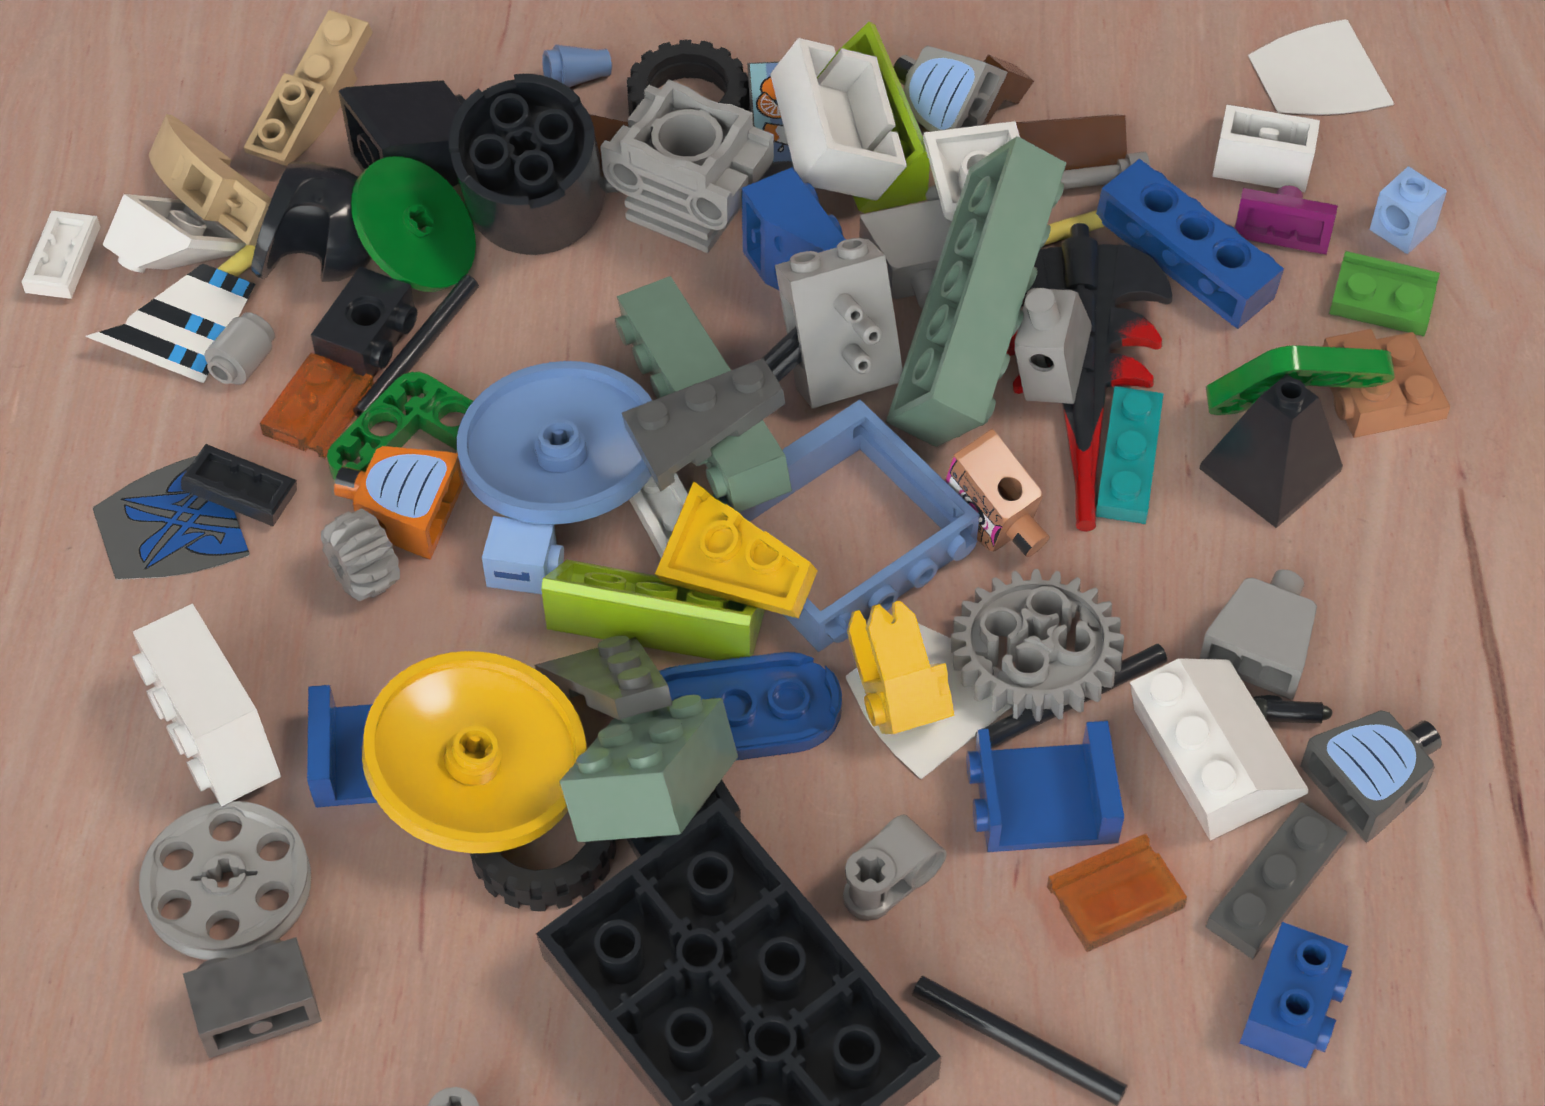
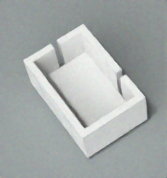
(838, 122)
(207, 706)

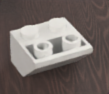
(1266, 148)

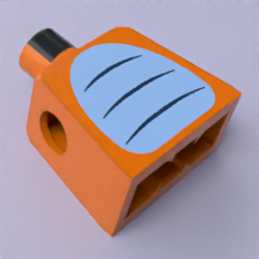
(407, 493)

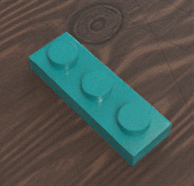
(1129, 455)

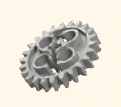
(1043, 670)

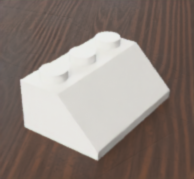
(1215, 743)

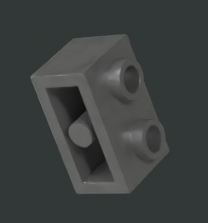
(251, 996)

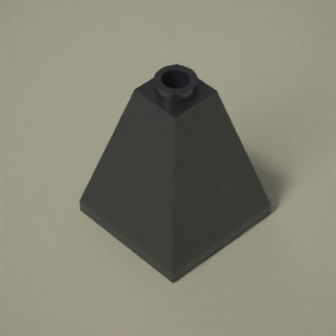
(1277, 452)

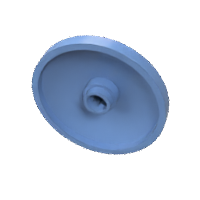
(553, 443)

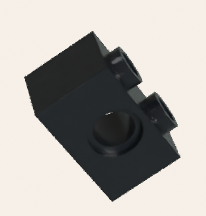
(366, 322)

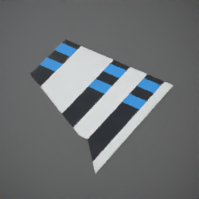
(182, 321)

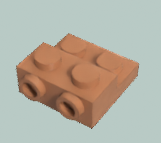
(1404, 402)

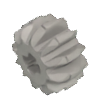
(360, 554)

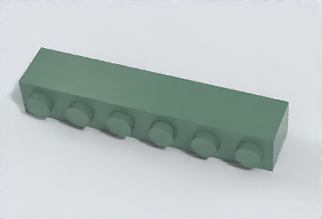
(680, 354)

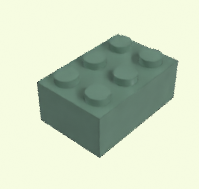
(650, 771)

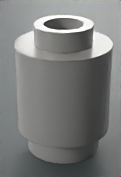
(239, 349)

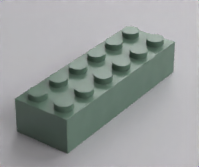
(977, 293)

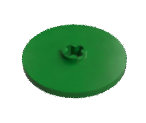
(429, 248)

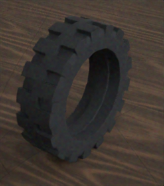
(689, 61)
(545, 886)

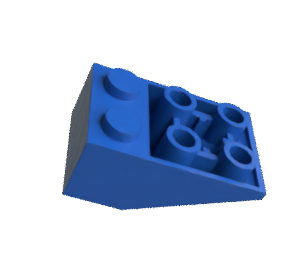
(784, 219)

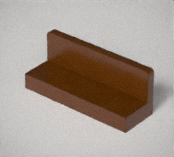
(1079, 140)

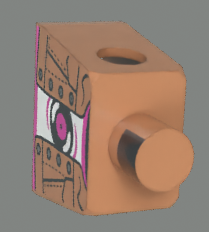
(1000, 492)

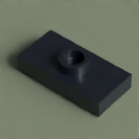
(239, 485)

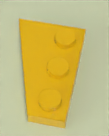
(733, 559)

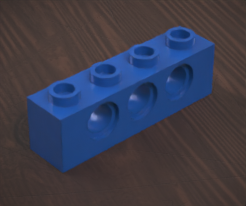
(1189, 243)

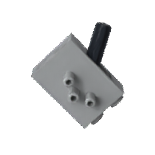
(837, 323)

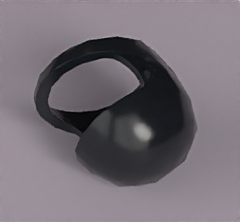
(312, 217)

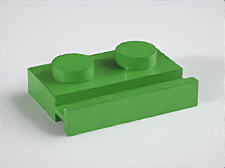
(1384, 293)

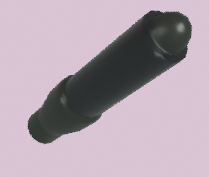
(1277, 710)

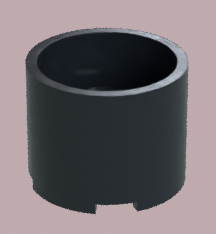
(528, 164)

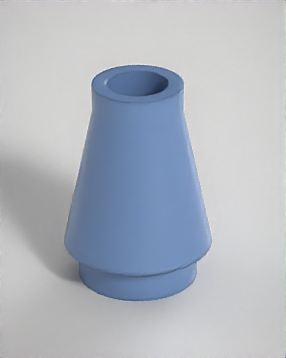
(575, 64)

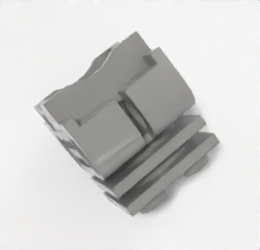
(686, 163)

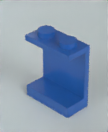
(335, 751)
(1047, 793)

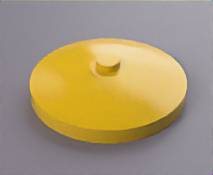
(471, 751)

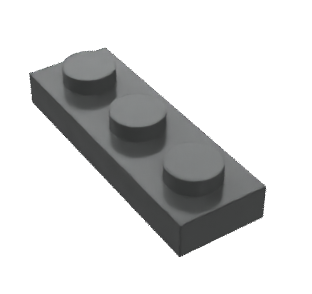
(1276, 880)

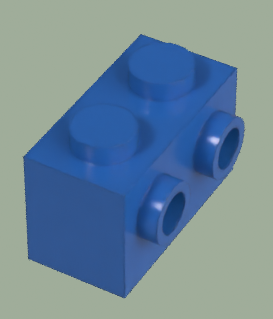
(1295, 996)

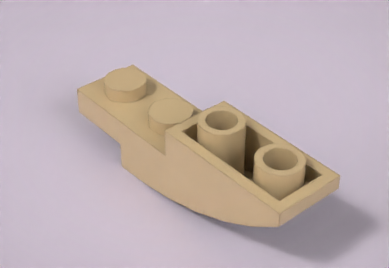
(310, 97)
(206, 182)

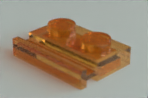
(316, 405)
(1116, 892)

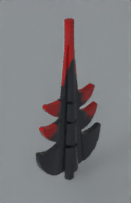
(1103, 279)

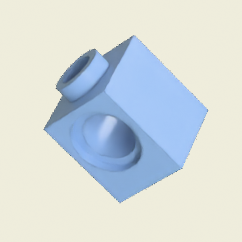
(1407, 210)

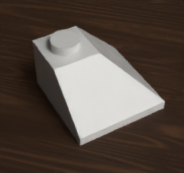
(956, 150)
(165, 235)

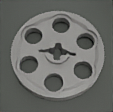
(241, 897)

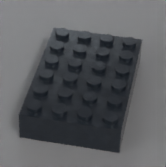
(732, 982)

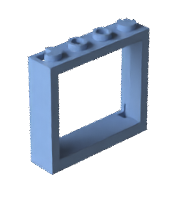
(832, 443)

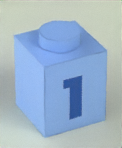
(520, 554)

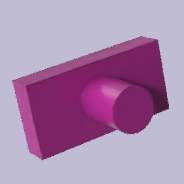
(1285, 219)

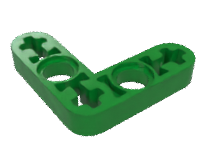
(1308, 364)
(389, 407)

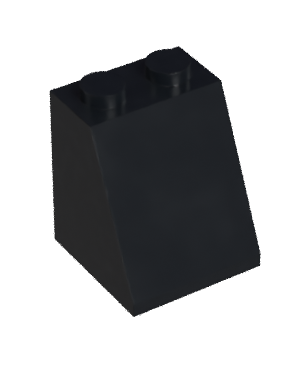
(401, 122)

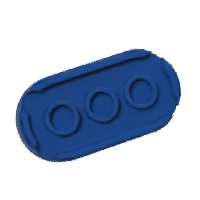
(770, 700)

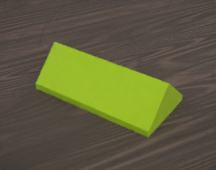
(914, 179)
(662, 616)

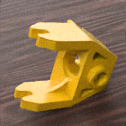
(896, 672)

